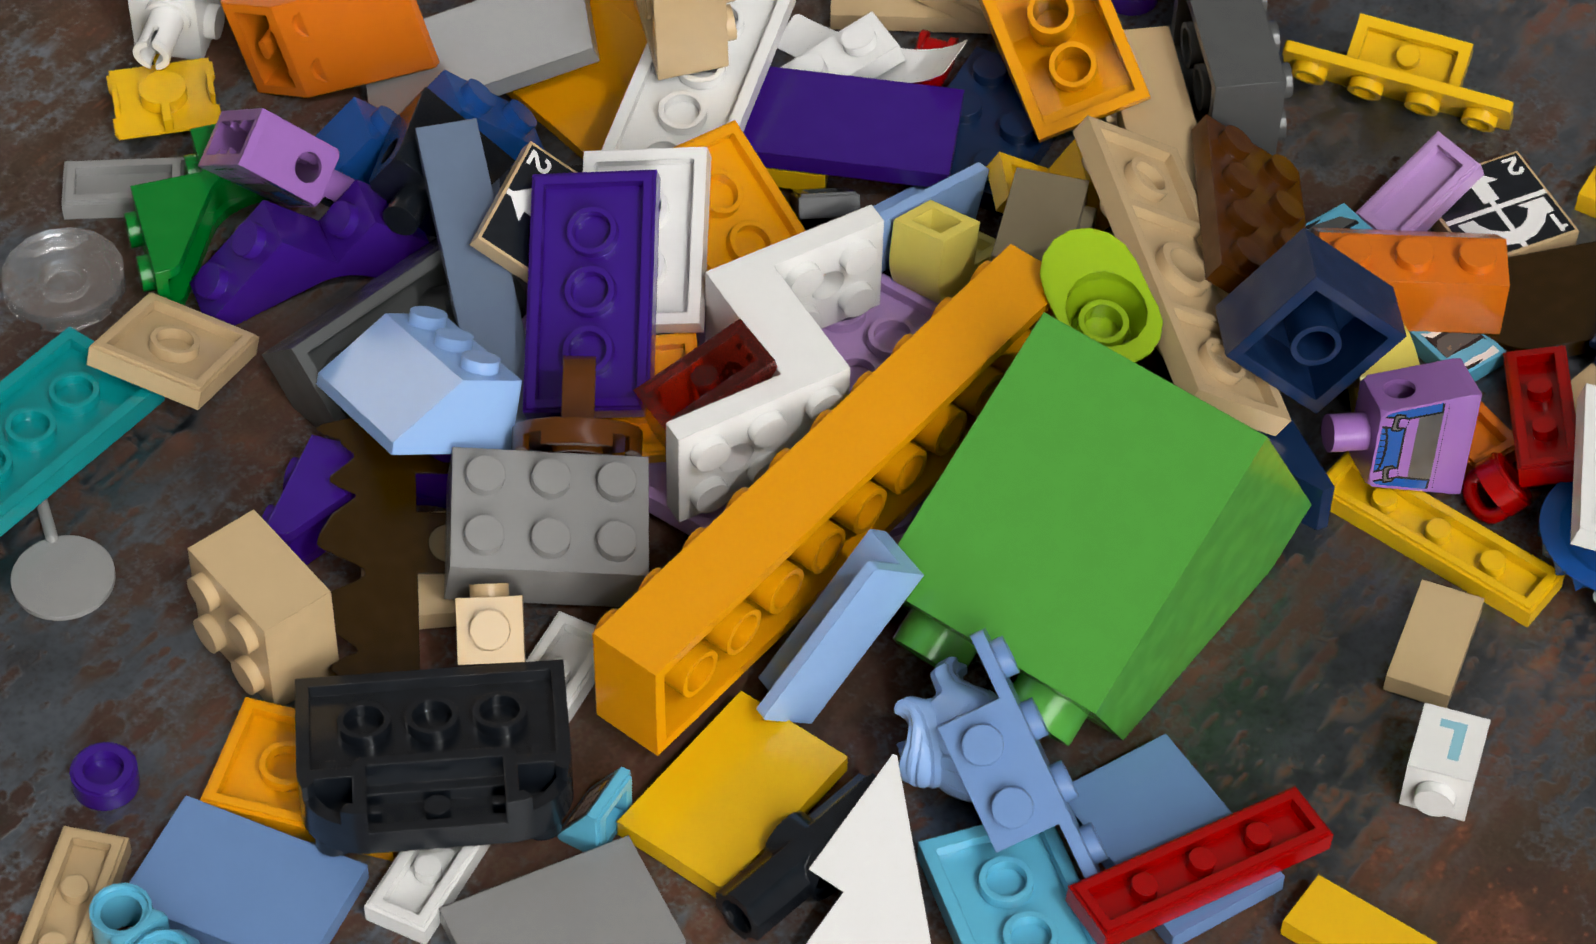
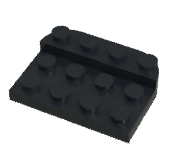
(434, 757)

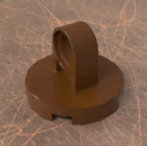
(577, 428)

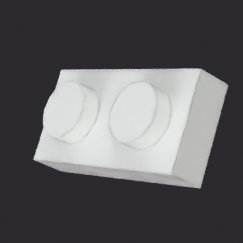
(857, 50)

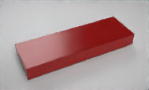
(1541, 414)

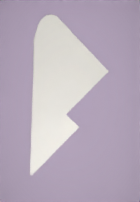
(875, 869)

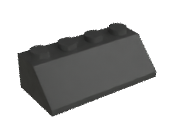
(299, 357)

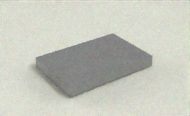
(580, 900)

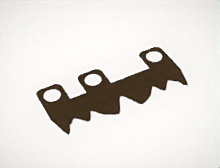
(386, 540)

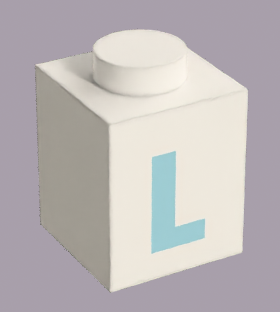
(1444, 762)

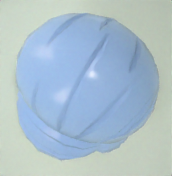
(923, 755)

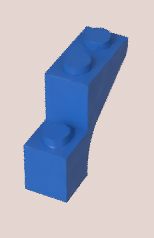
(362, 128)

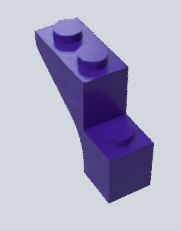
(286, 253)
(311, 498)

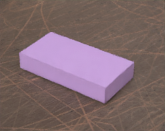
(1422, 188)

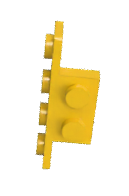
(1405, 66)

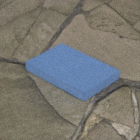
(1153, 800)
(246, 881)

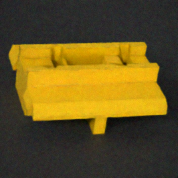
(164, 99)

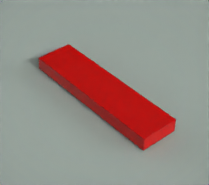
(1199, 867)

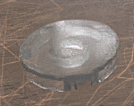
(63, 279)

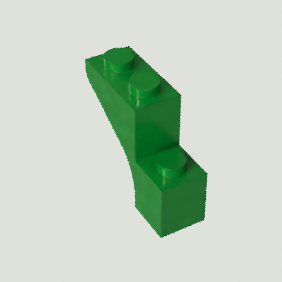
(178, 220)

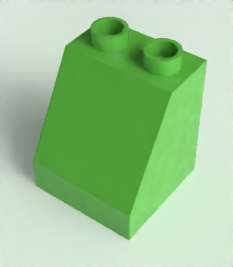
(1094, 531)

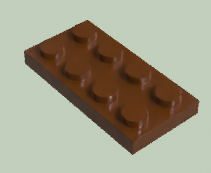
(1245, 202)

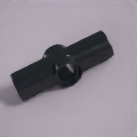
(781, 875)

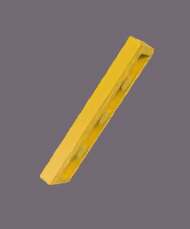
(1446, 543)

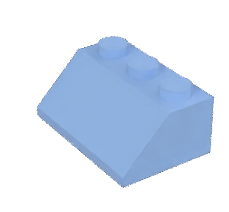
(424, 386)

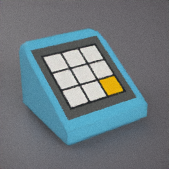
(597, 813)

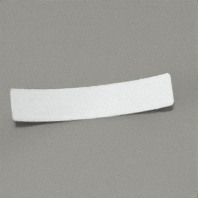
(918, 65)

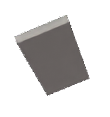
(500, 46)

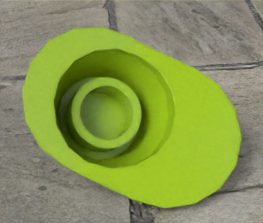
(1101, 292)

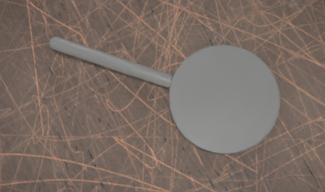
(62, 574)

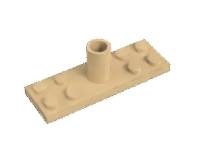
(1158, 219)

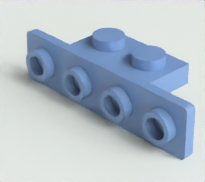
(1007, 768)

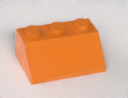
(1438, 277)

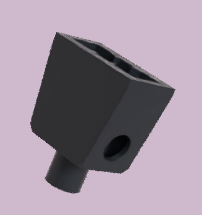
(399, 171)

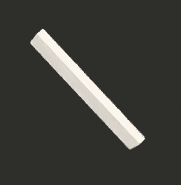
(432, 878)

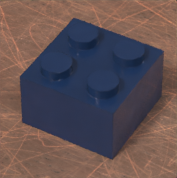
(1310, 321)

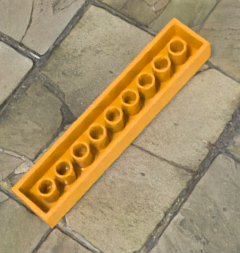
(796, 526)

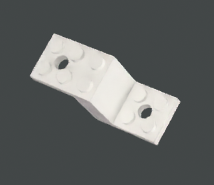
(785, 301)

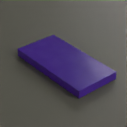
(855, 126)
(592, 286)

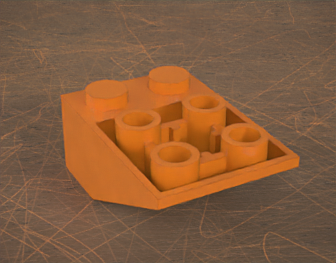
(328, 44)

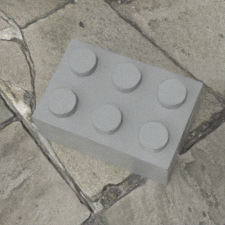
(547, 525)

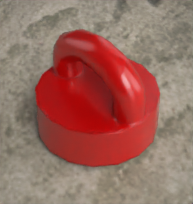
(1502, 485)

